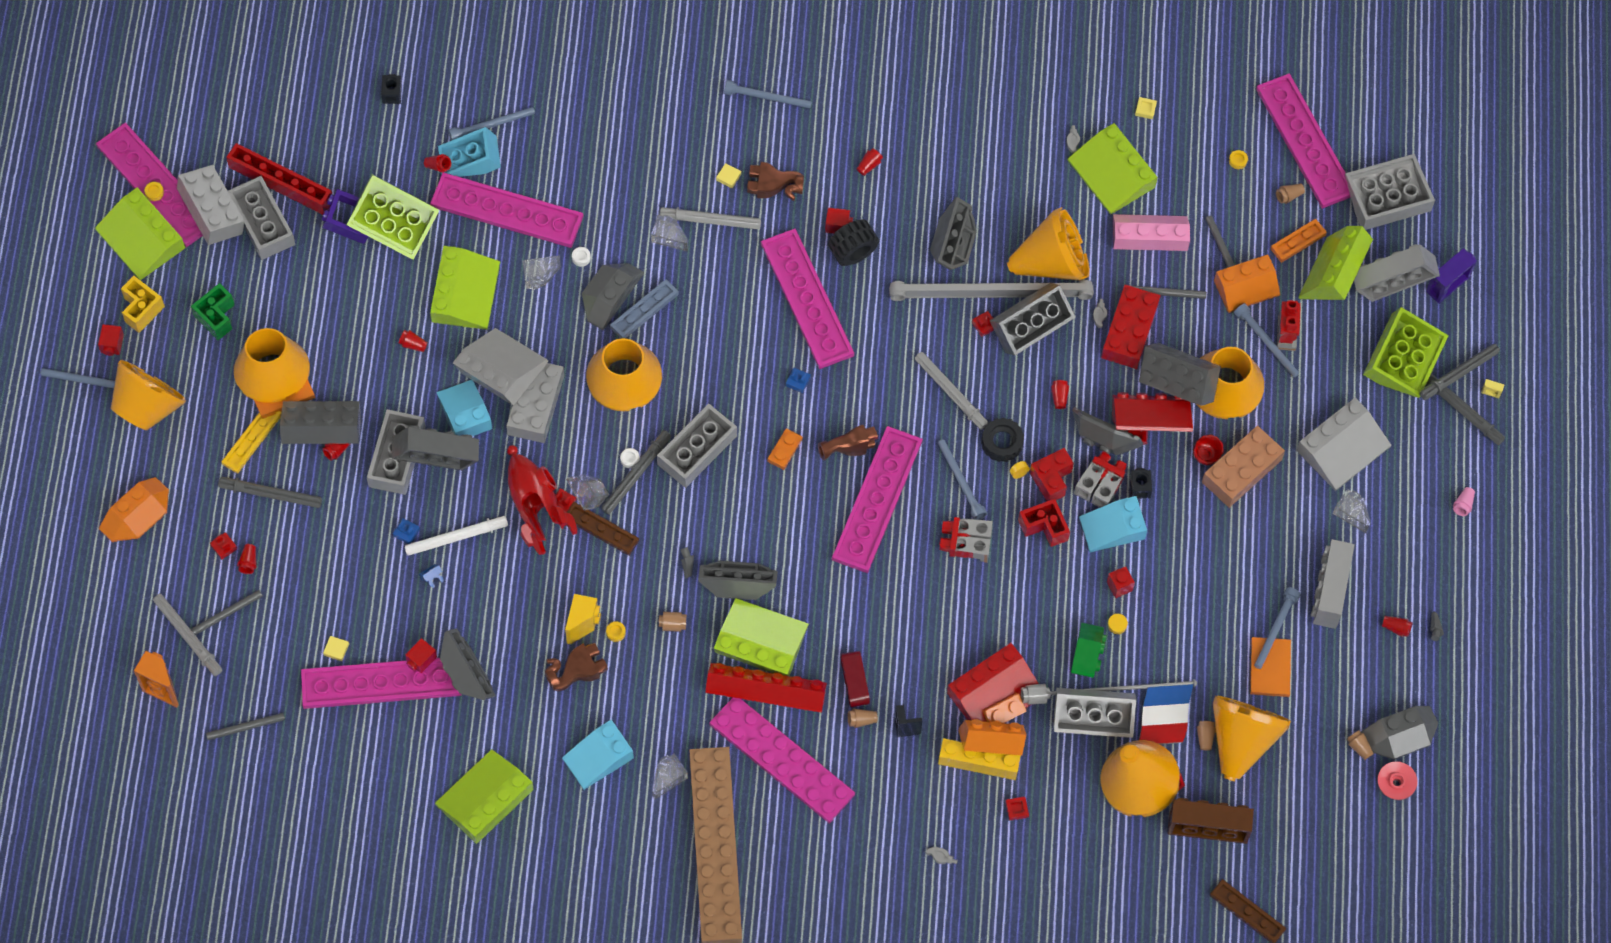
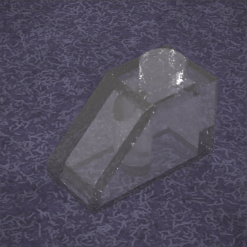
(669, 233)
(540, 271)
(588, 490)
(1353, 510)
(668, 775)

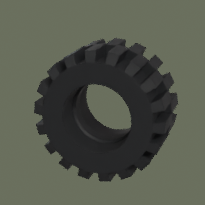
(853, 242)

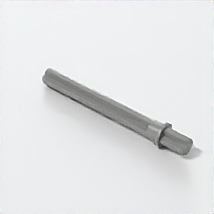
(711, 218)
(948, 387)
(203, 654)

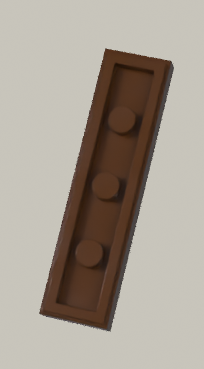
(603, 529)
(1248, 911)

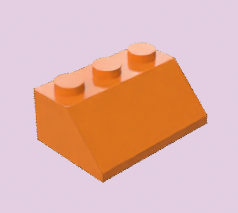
(1247, 283)
(155, 678)
(992, 737)

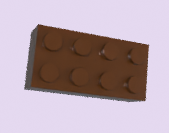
(1210, 821)

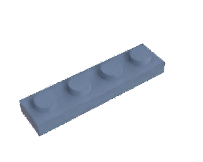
(644, 309)

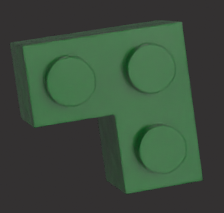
(210, 311)
(1089, 646)

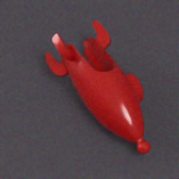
(530, 491)

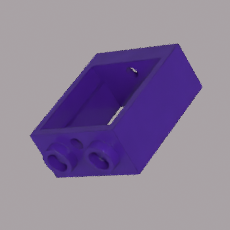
(336, 226)
(1452, 275)

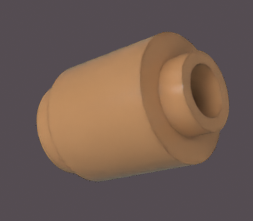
(672, 621)

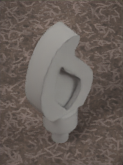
(1073, 139)
(1099, 314)
(940, 855)

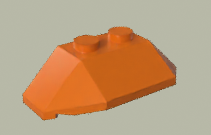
(136, 511)

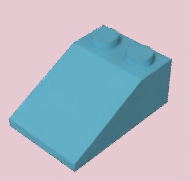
(472, 153)
(465, 409)
(1114, 524)
(598, 755)

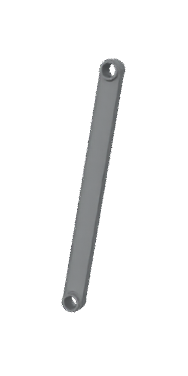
(899, 290)

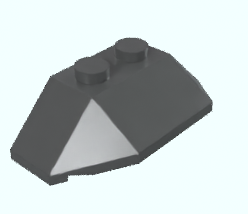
(954, 235)
(609, 291)
(1104, 435)
(737, 579)
(464, 667)
(1402, 732)

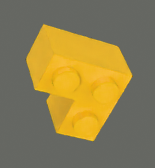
(144, 304)

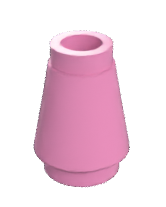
(1464, 502)

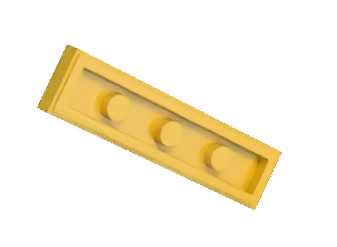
(249, 441)

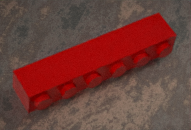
(279, 178)
(766, 687)

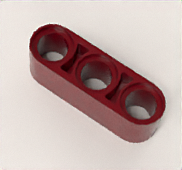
(855, 679)

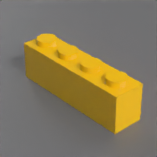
(992, 764)

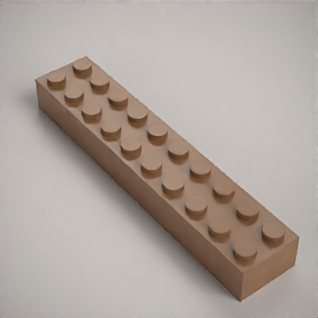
(715, 845)

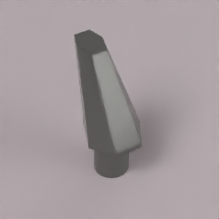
(687, 562)
(1436, 627)

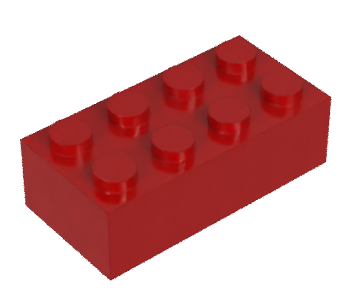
(1130, 326)

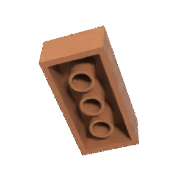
(1243, 466)

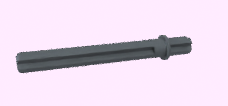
(1436, 386)
(1470, 414)
(654, 449)
(269, 492)

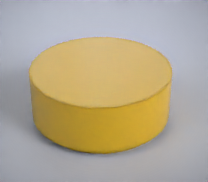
(1238, 159)
(154, 191)
(1019, 469)
(1117, 623)
(615, 631)

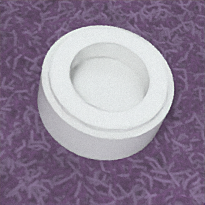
(581, 256)
(629, 457)

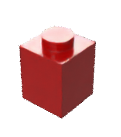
(836, 219)
(111, 340)
(1120, 582)
(420, 656)

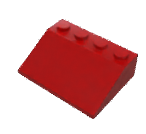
(1151, 412)
(991, 682)

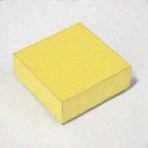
(1145, 108)
(728, 175)
(1492, 388)
(336, 648)

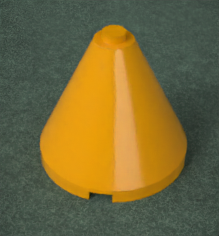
(1052, 250)
(1244, 734)
(1140, 778)

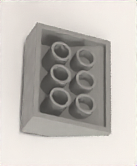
(1389, 192)
(500, 365)
(1344, 444)

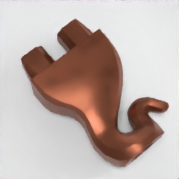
(773, 181)
(852, 443)
(577, 667)

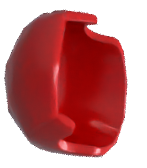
(1208, 449)

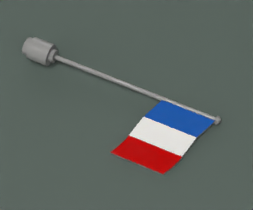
(1163, 708)

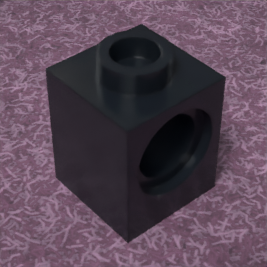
(391, 96)
(1141, 491)

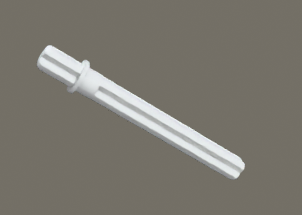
(453, 536)

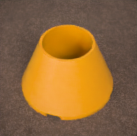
(273, 379)
(628, 390)
(141, 397)
(1235, 398)

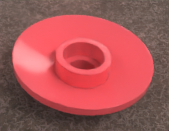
(1403, 774)

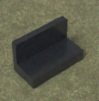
(905, 726)

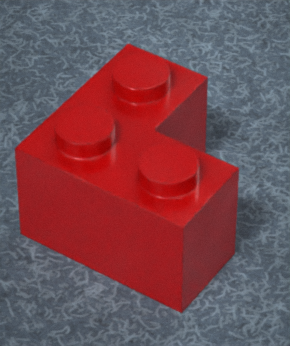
(1048, 474)
(1045, 518)

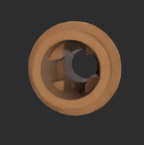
(1289, 192)
(860, 718)
(1206, 734)
(1360, 744)

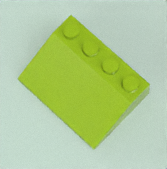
(1113, 169)
(392, 216)
(139, 234)
(1337, 264)
(464, 288)
(1405, 353)
(760, 637)
(485, 795)

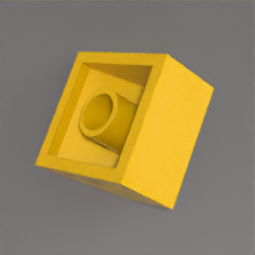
(582, 617)

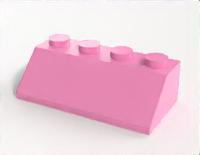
(1151, 232)

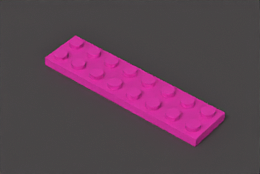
(1305, 140)
(141, 167)
(507, 210)
(807, 298)
(877, 499)
(373, 684)
(782, 759)

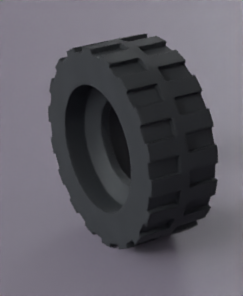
(1011, 428)

